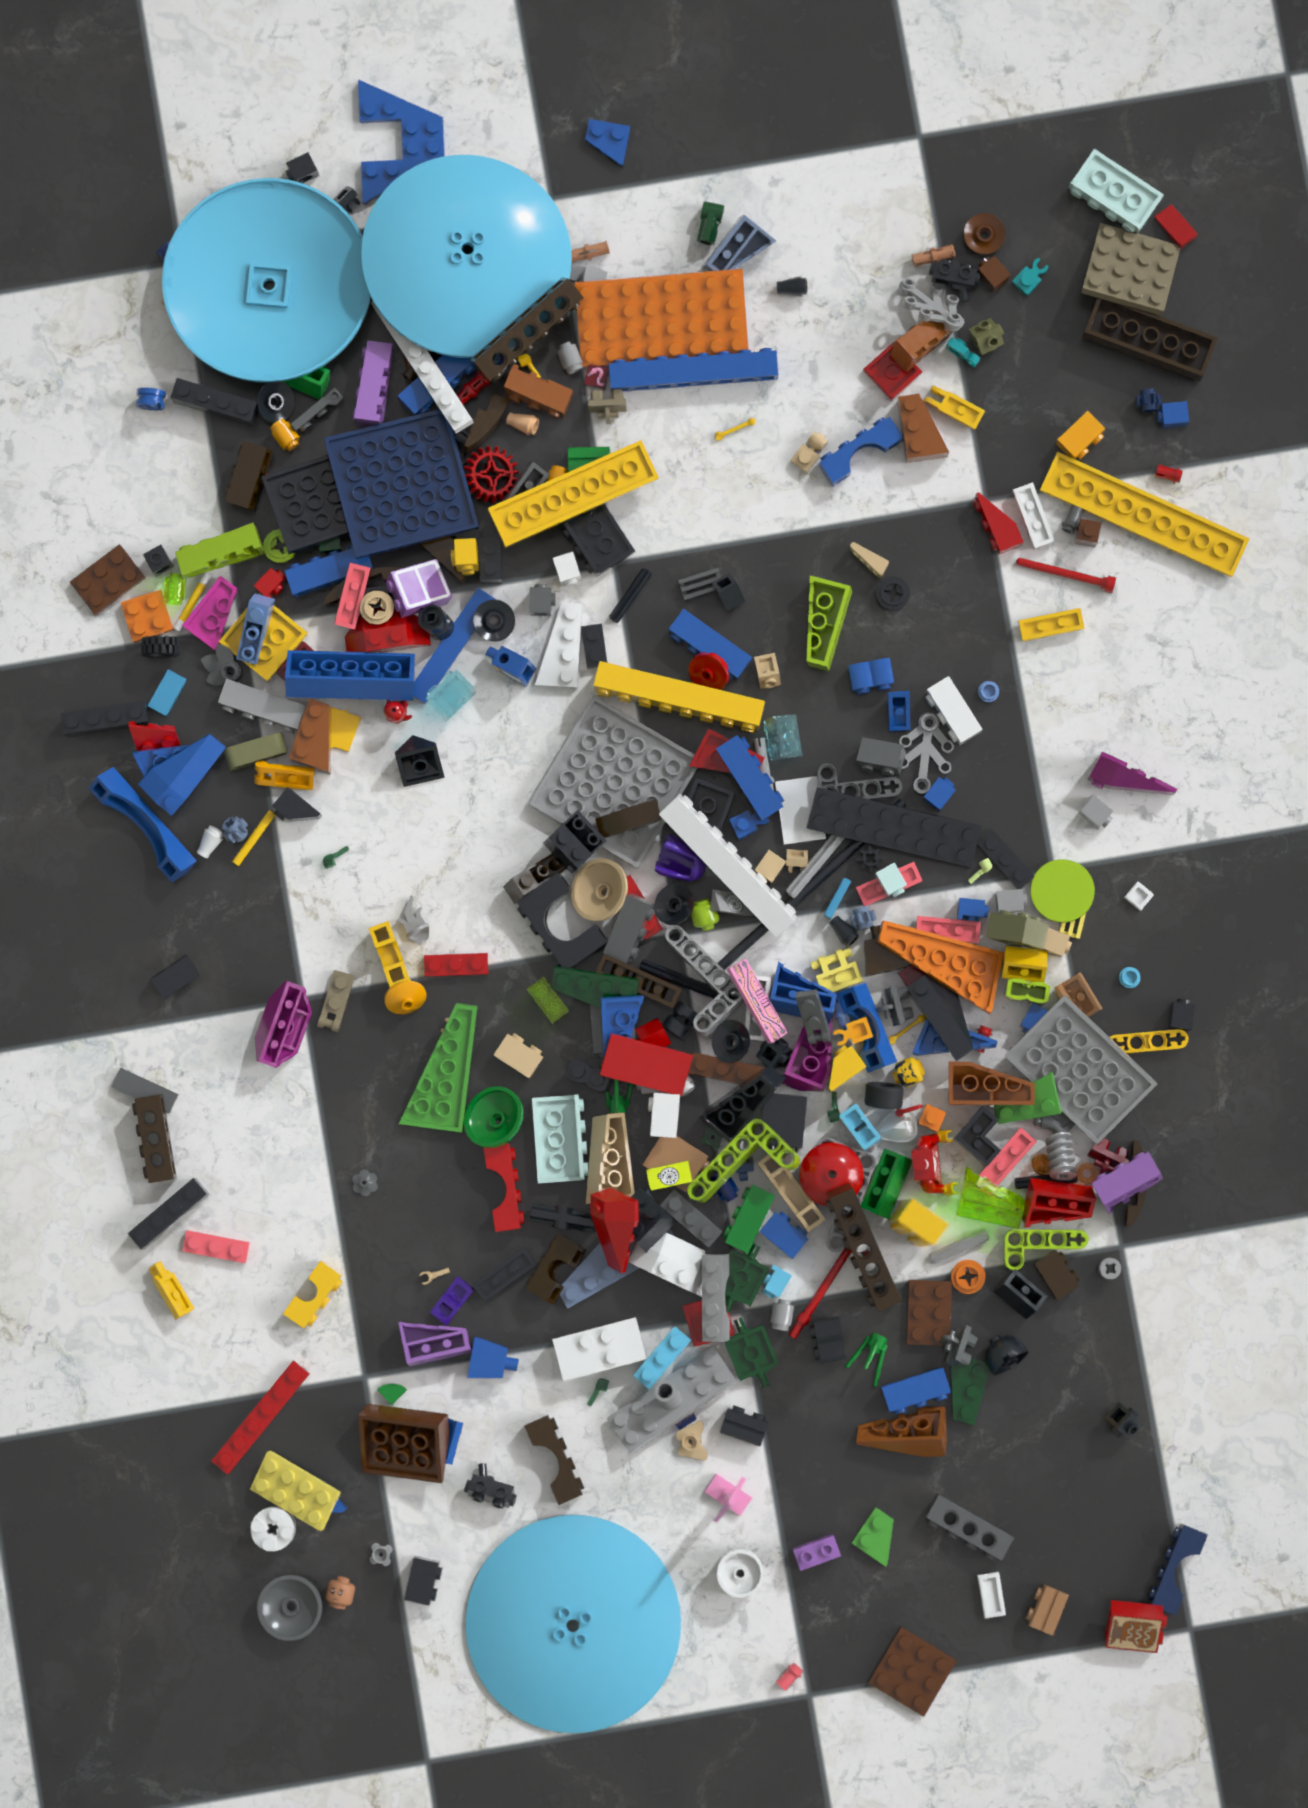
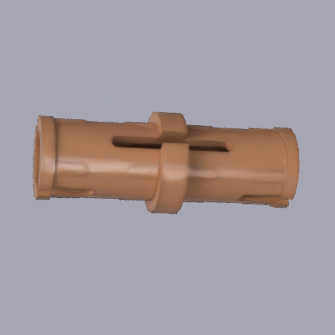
(602, 249)
(933, 255)

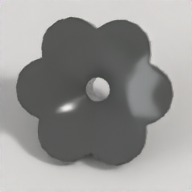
(371, 1185)

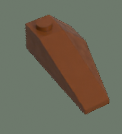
(912, 1434)

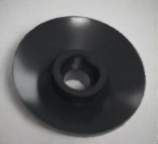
(283, 401)
(504, 616)
(666, 902)
(723, 1041)

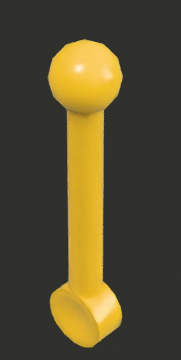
(719, 435)
(920, 1019)

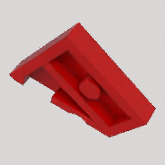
(153, 736)

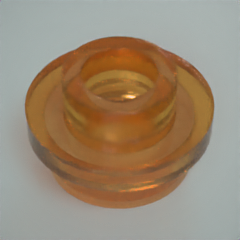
(1040, 1164)
(1093, 1170)

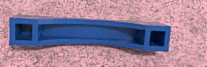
(115, 792)

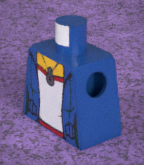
(511, 664)

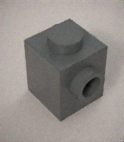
(541, 600)

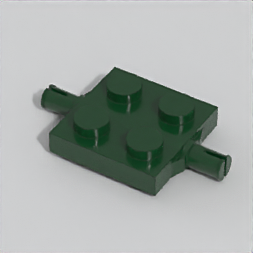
(744, 1277)
(751, 1352)

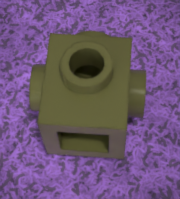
(986, 336)

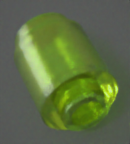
(174, 589)

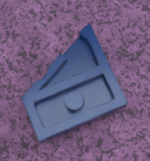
(609, 139)

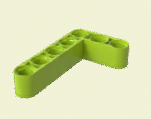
(739, 1157)

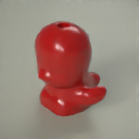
(400, 713)

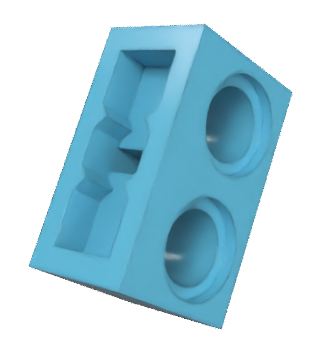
(860, 1127)

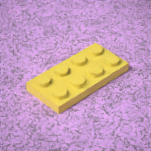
(295, 1490)

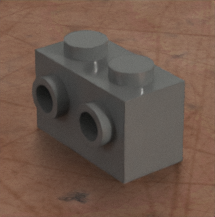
(881, 757)

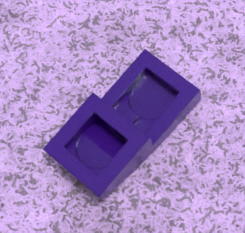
(452, 1300)

